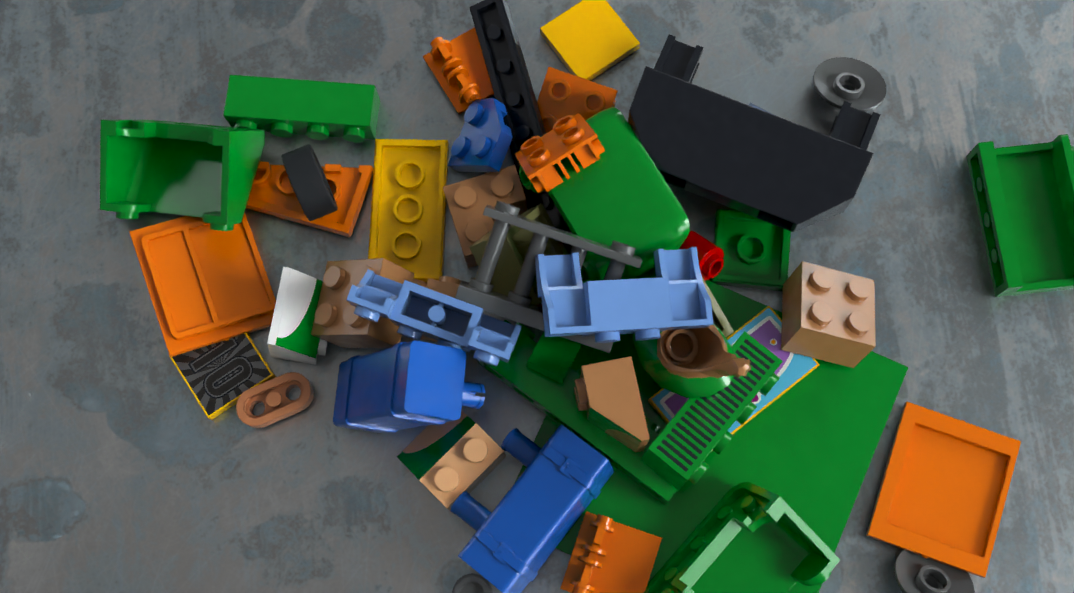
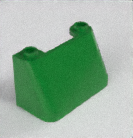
(178, 169)
(618, 199)
(747, 546)

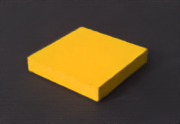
(589, 38)

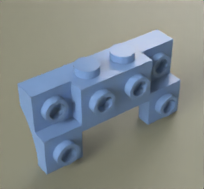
(625, 305)
(434, 315)

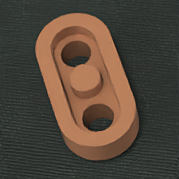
(275, 398)

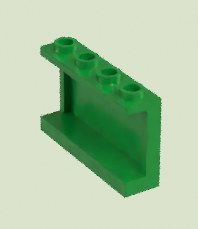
(1026, 214)

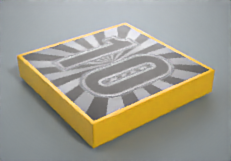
(223, 372)

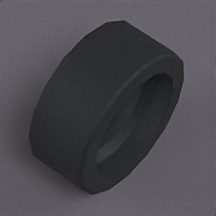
(309, 182)

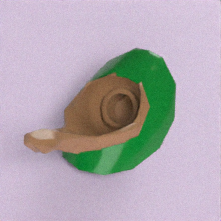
(691, 361)

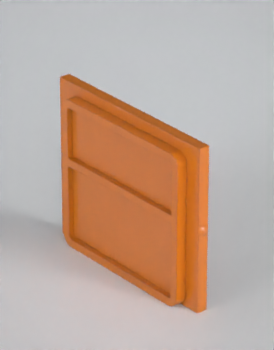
(203, 281)
(944, 489)

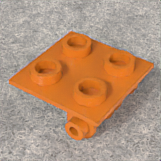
(460, 69)
(569, 95)
(541, 153)
(610, 558)

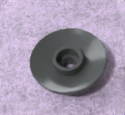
(849, 81)
(926, 575)

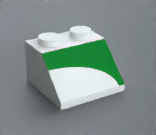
(294, 319)

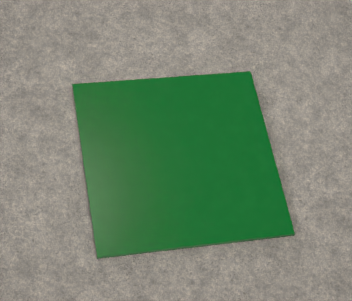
(803, 446)

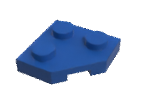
(482, 139)

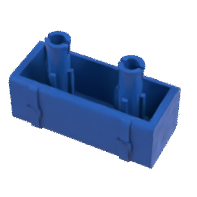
(404, 388)
(535, 511)

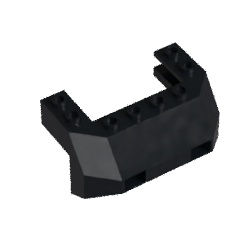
(744, 153)

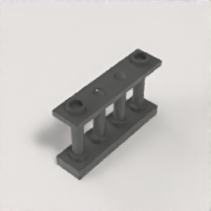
(518, 304)

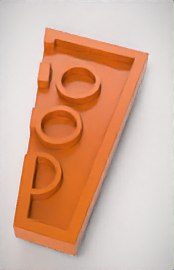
(275, 196)

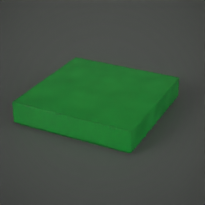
(753, 251)

